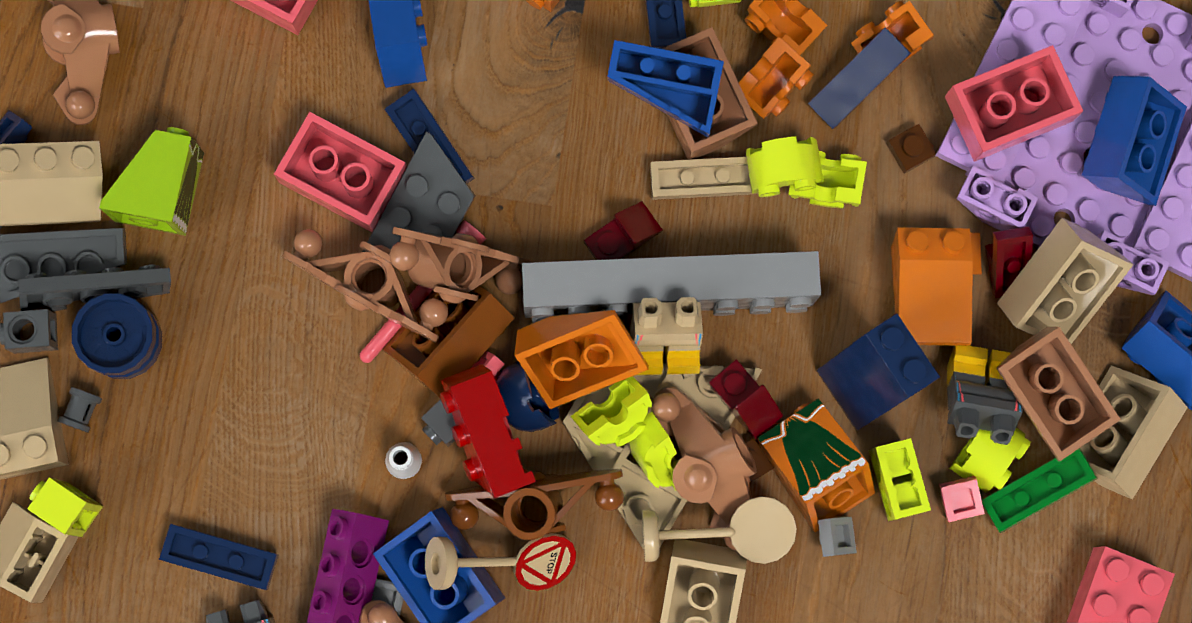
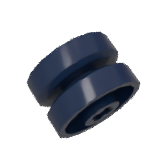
(116, 316)

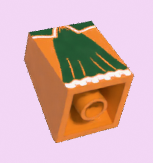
(817, 463)

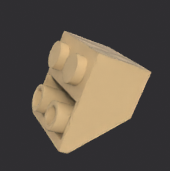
(30, 553)

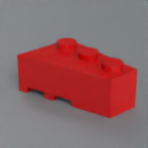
(484, 431)

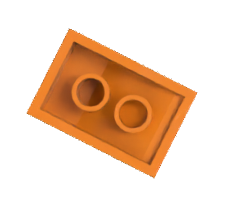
(934, 284)
(577, 354)

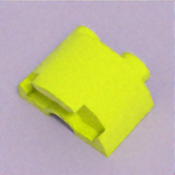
(783, 164)
(840, 185)
(617, 418)
(655, 453)
(988, 459)

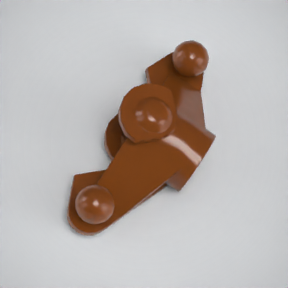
(465, 514)

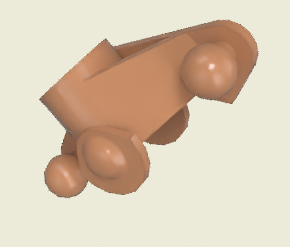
(81, 39)
(454, 264)
(357, 266)
(713, 460)

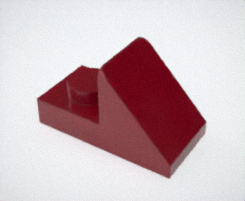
(624, 233)
(1008, 257)
(746, 399)

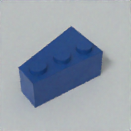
(399, 40)
(669, 80)

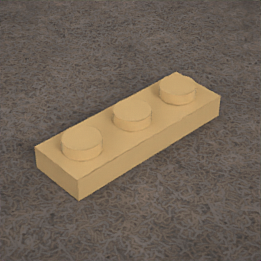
(700, 178)

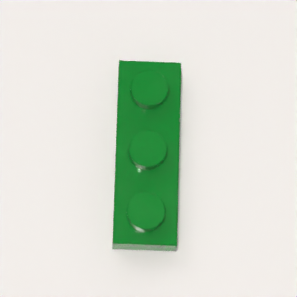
(1038, 490)

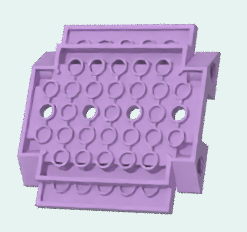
(1045, 173)

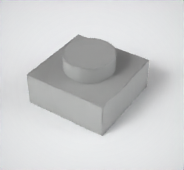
(837, 536)

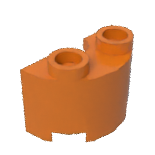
(786, 20)
(903, 23)
(775, 78)

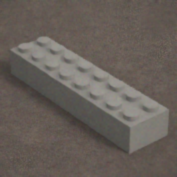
(715, 281)

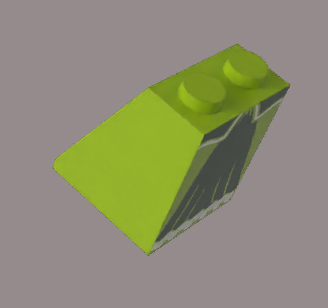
(157, 184)

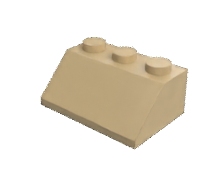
(50, 183)
(1064, 282)
(1132, 445)

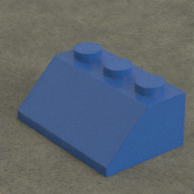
(1134, 139)
(1164, 345)
(404, 563)

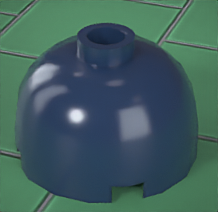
(523, 401)

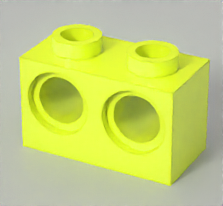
(899, 479)
(64, 506)

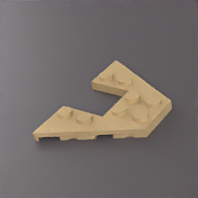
(637, 489)

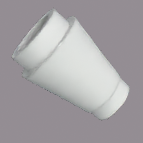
(408, 469)

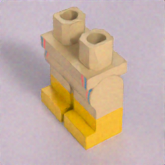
(668, 325)

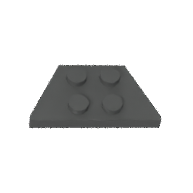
(427, 199)

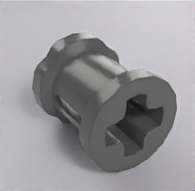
(79, 409)

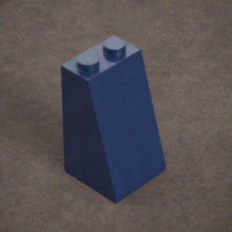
(877, 372)

